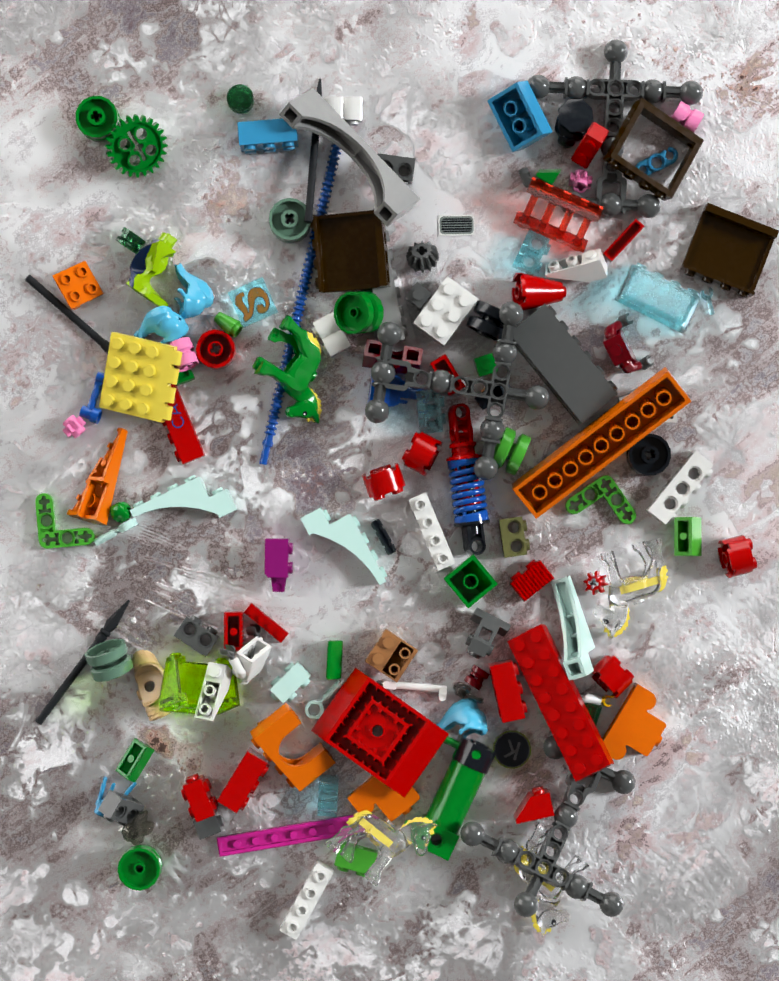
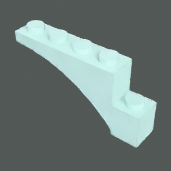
(191, 495)
(347, 534)
(575, 630)

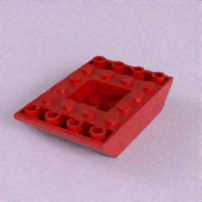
(407, 736)

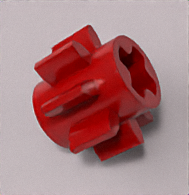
(592, 586)

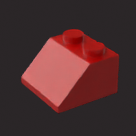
(534, 806)

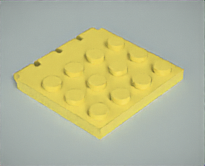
(140, 377)

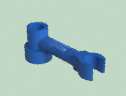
(89, 411)

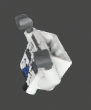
(250, 658)

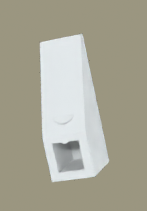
(581, 267)
(213, 691)

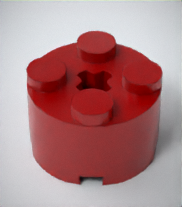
(211, 359)
(422, 453)
(383, 481)
(736, 556)
(611, 675)

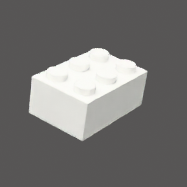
(445, 311)

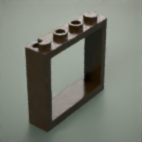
(669, 125)

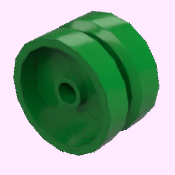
(93, 108)
(358, 312)
(135, 877)

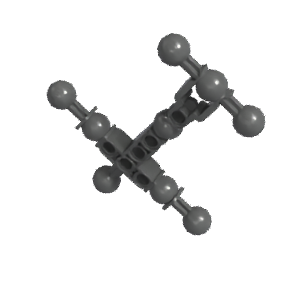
(651, 91)
(443, 382)
(565, 818)

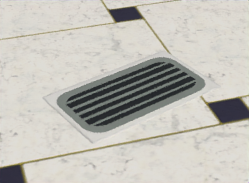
(456, 225)

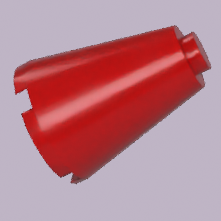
(536, 291)

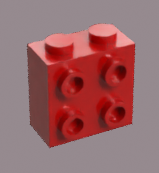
(198, 794)

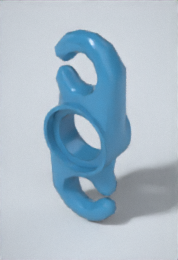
(662, 156)

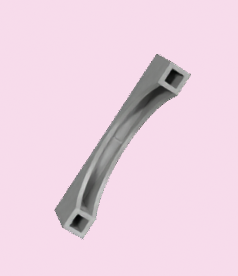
(315, 115)

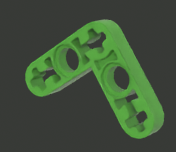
(600, 492)
(51, 529)

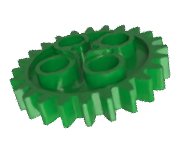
(150, 136)

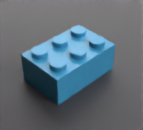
(519, 116)
(266, 136)

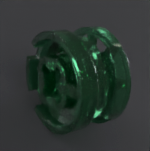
(240, 99)
(133, 239)

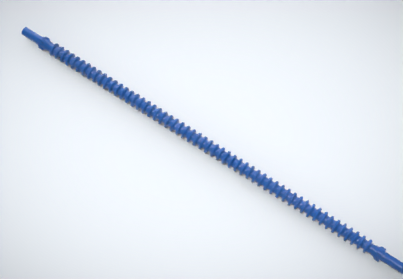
(306, 276)

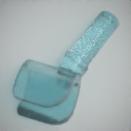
(708, 300)

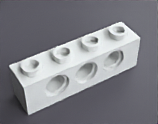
(657, 507)
(431, 531)
(306, 899)

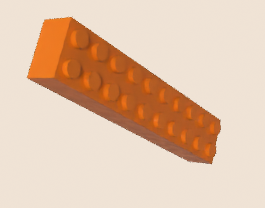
(601, 442)

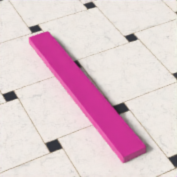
(281, 836)

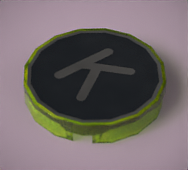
(512, 749)

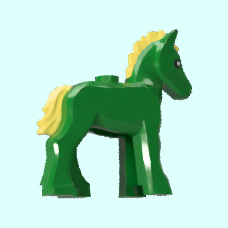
(298, 372)

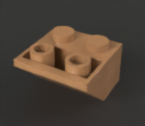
(391, 655)

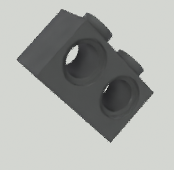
(399, 162)
(194, 640)
(120, 807)

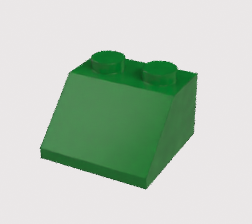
(470, 581)

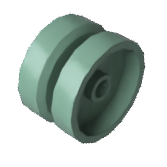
(278, 218)
(109, 660)

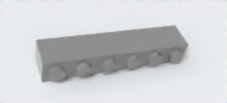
(389, 298)

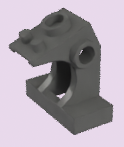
(478, 646)

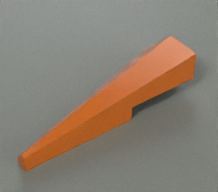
(98, 495)

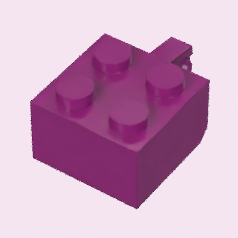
(277, 562)

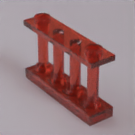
(566, 200)

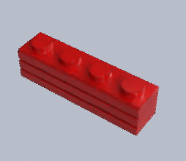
(623, 240)
(266, 622)

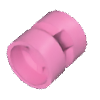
(687, 117)
(189, 358)

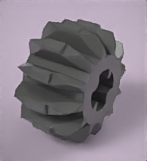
(422, 256)

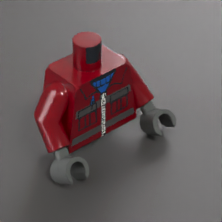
(619, 348)

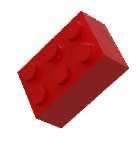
(507, 690)
(244, 781)

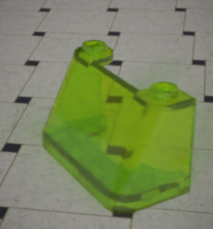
(183, 685)

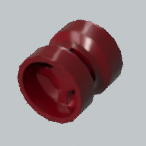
(480, 674)

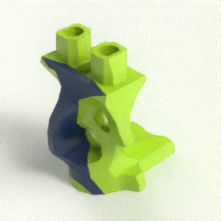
(150, 262)

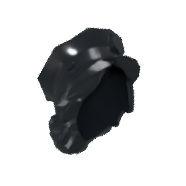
(573, 122)

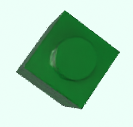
(484, 365)

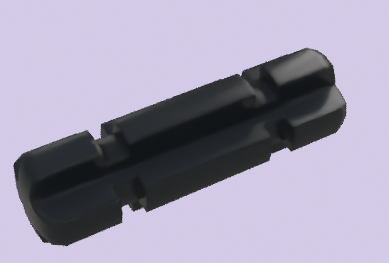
(383, 537)

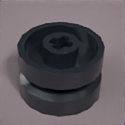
(489, 323)
(659, 458)

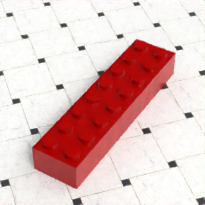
(560, 702)

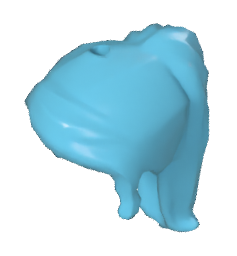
(197, 294)
(164, 323)
(467, 715)

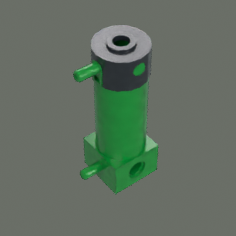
(457, 792)

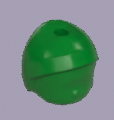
(120, 512)

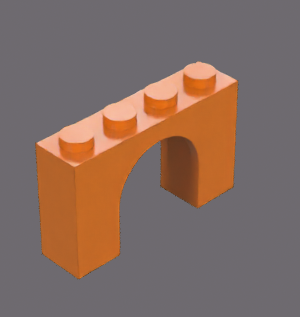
(299, 771)

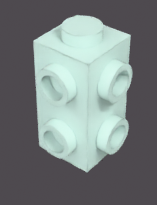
(285, 687)

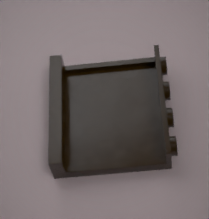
(728, 250)
(350, 252)

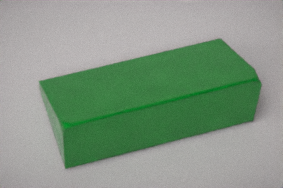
(548, 175)
(334, 659)
(134, 760)

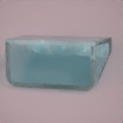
(658, 297)

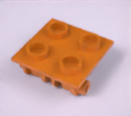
(78, 285)

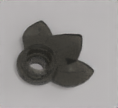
(463, 690)
(138, 829)

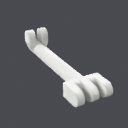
(440, 689)

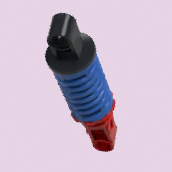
(466, 486)

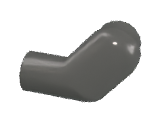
(525, 176)

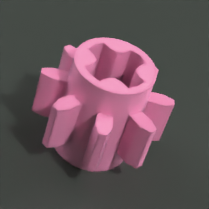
(580, 181)
(74, 426)

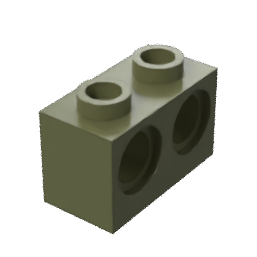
(508, 537)

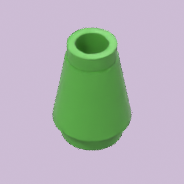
(228, 324)

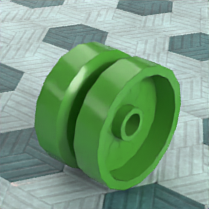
(511, 451)

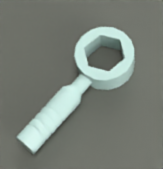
(112, 533)
(326, 697)

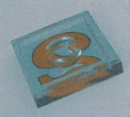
(252, 302)

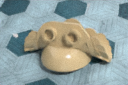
(148, 669)

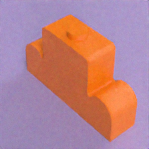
(634, 725)
(388, 800)

